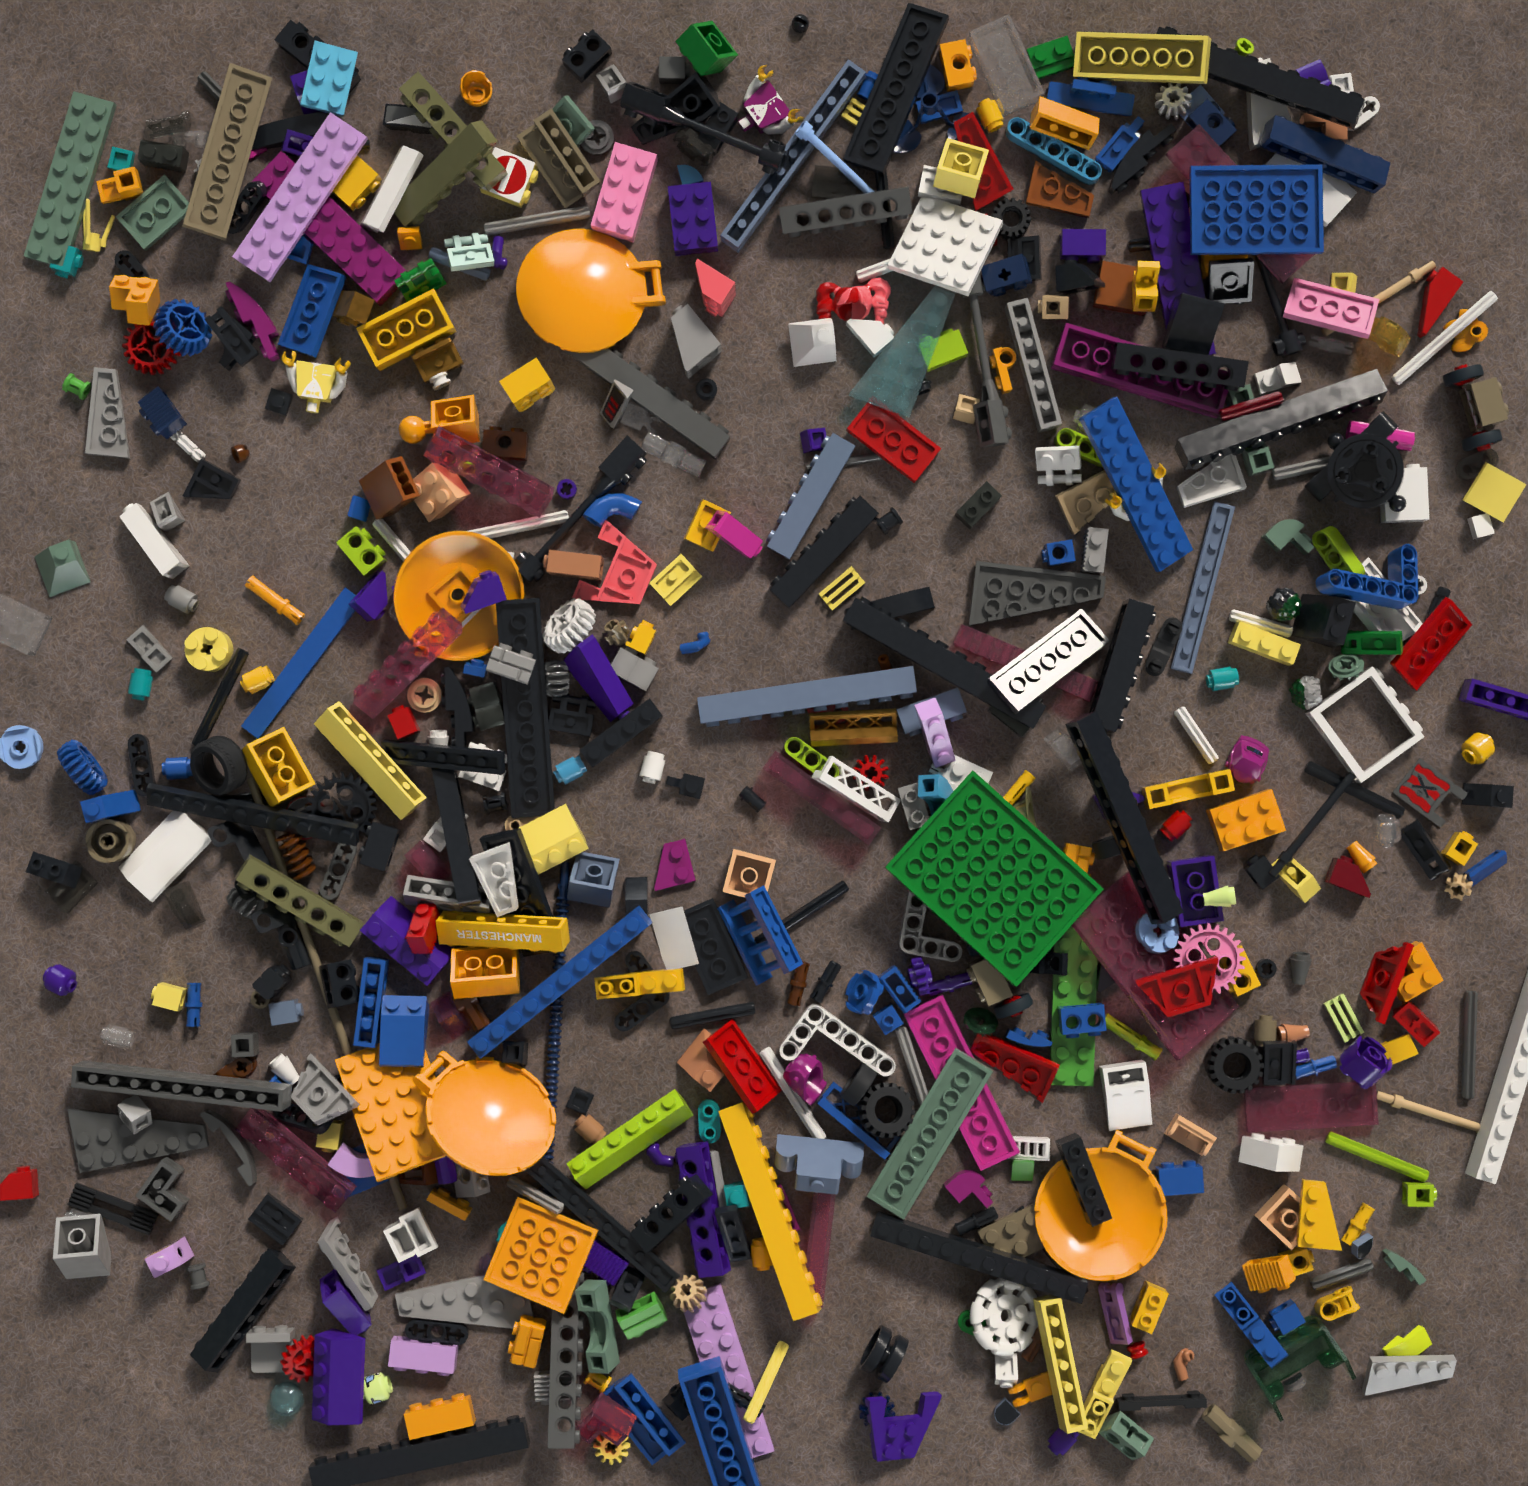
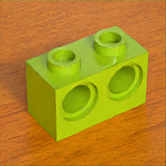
(358, 554)

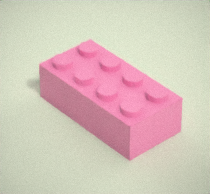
(624, 192)

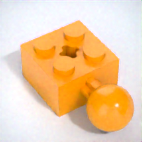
(453, 414)

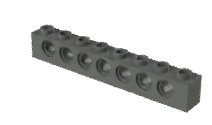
(556, 1437)

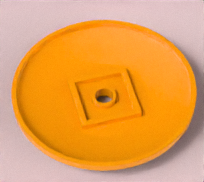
(448, 564)

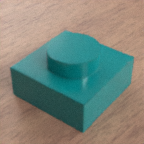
(120, 159)

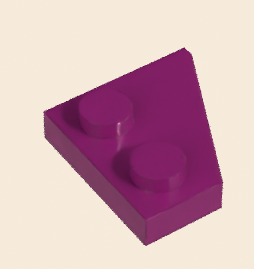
(674, 866)

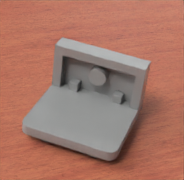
(267, 1347)

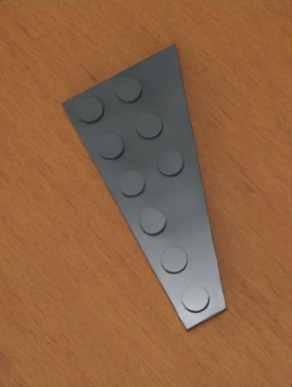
(1014, 590)
(105, 1141)

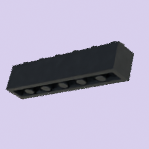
(824, 551)
(242, 1310)

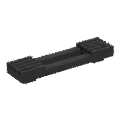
(84, 1196)
(1129, 1402)

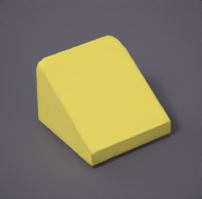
(1344, 281)

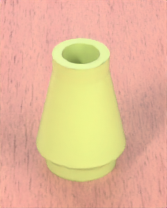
(1220, 897)

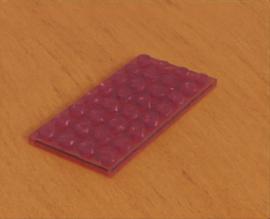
(1110, 934)

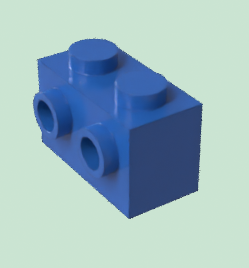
(1180, 1178)

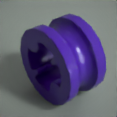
(560, 487)

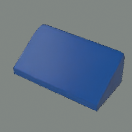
(1486, 866)

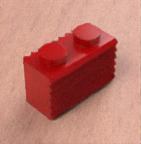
(423, 929)

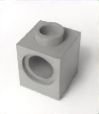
(134, 1114)

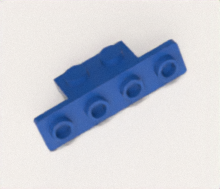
(1092, 96)

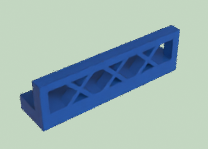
(851, 1125)

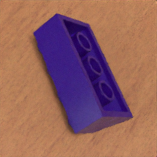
(388, 930)
(338, 1378)

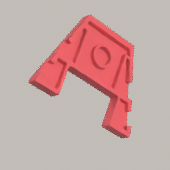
(627, 575)

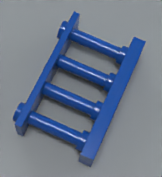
(773, 929)

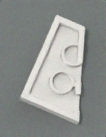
(1212, 482)

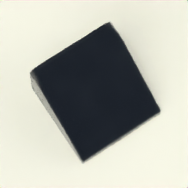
(515, 1052)

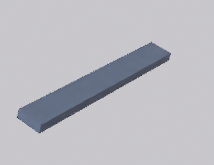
(1202, 587)

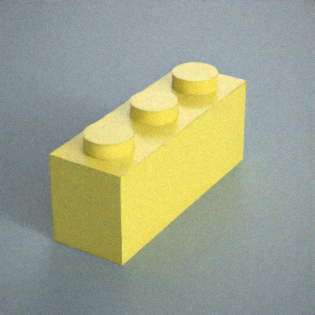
(1264, 643)

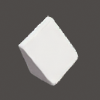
(1480, 526)

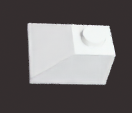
(812, 342)

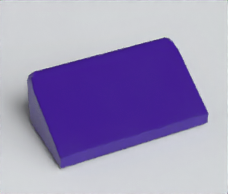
(295, 142)

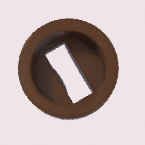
(240, 453)

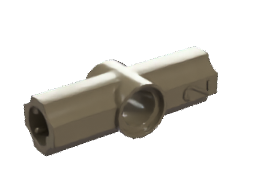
(1231, 1433)

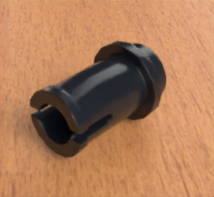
(752, 798)

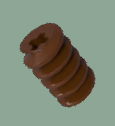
(297, 855)

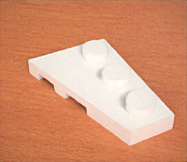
(497, 878)

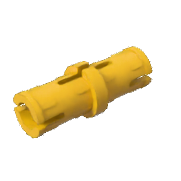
(1358, 1224)

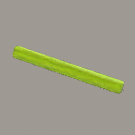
(1377, 1156)

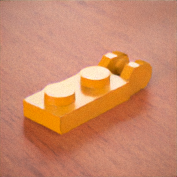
(1036, 1387)

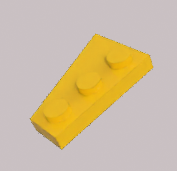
(1316, 1218)

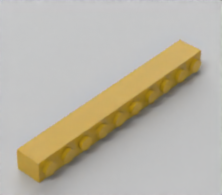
(770, 1211)

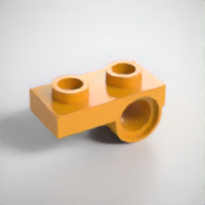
(1002, 380)

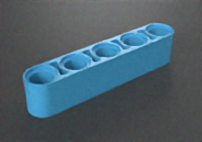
(1060, 160)

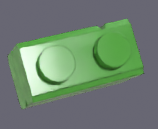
(644, 1315)

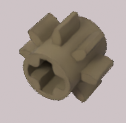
(616, 632)

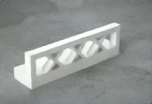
(851, 795)

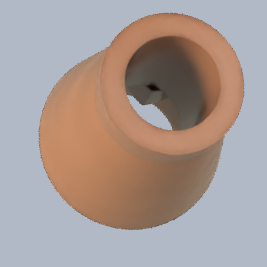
(1289, 1032)

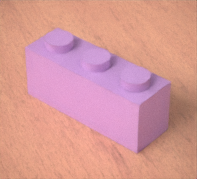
(935, 732)
(422, 1356)

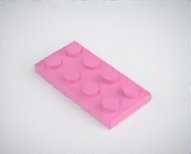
(1331, 308)

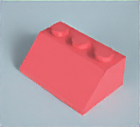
(715, 289)

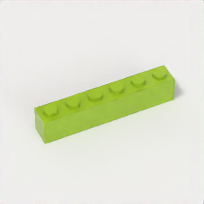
(629, 1139)

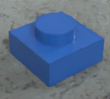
(475, 667)

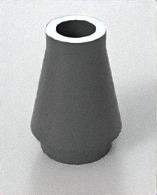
(1300, 966)

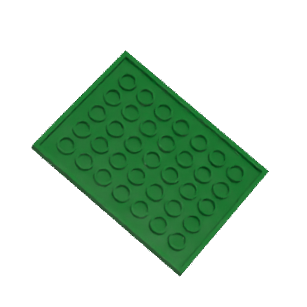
(994, 878)

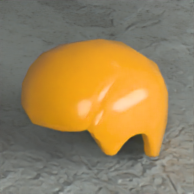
(474, 81)

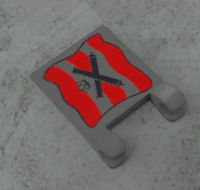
(1425, 790)

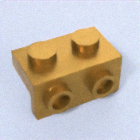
(437, 358)

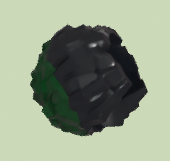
(1284, 604)

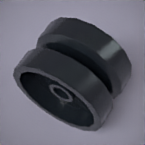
(884, 1354)

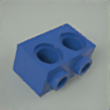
(1082, 1014)

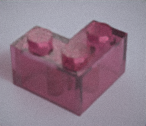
(605, 1418)

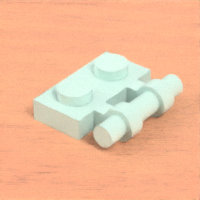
(469, 257)

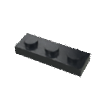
(733, 1233)

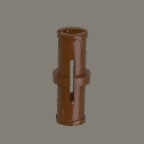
(798, 984)

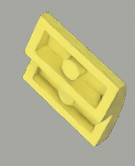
(1494, 492)

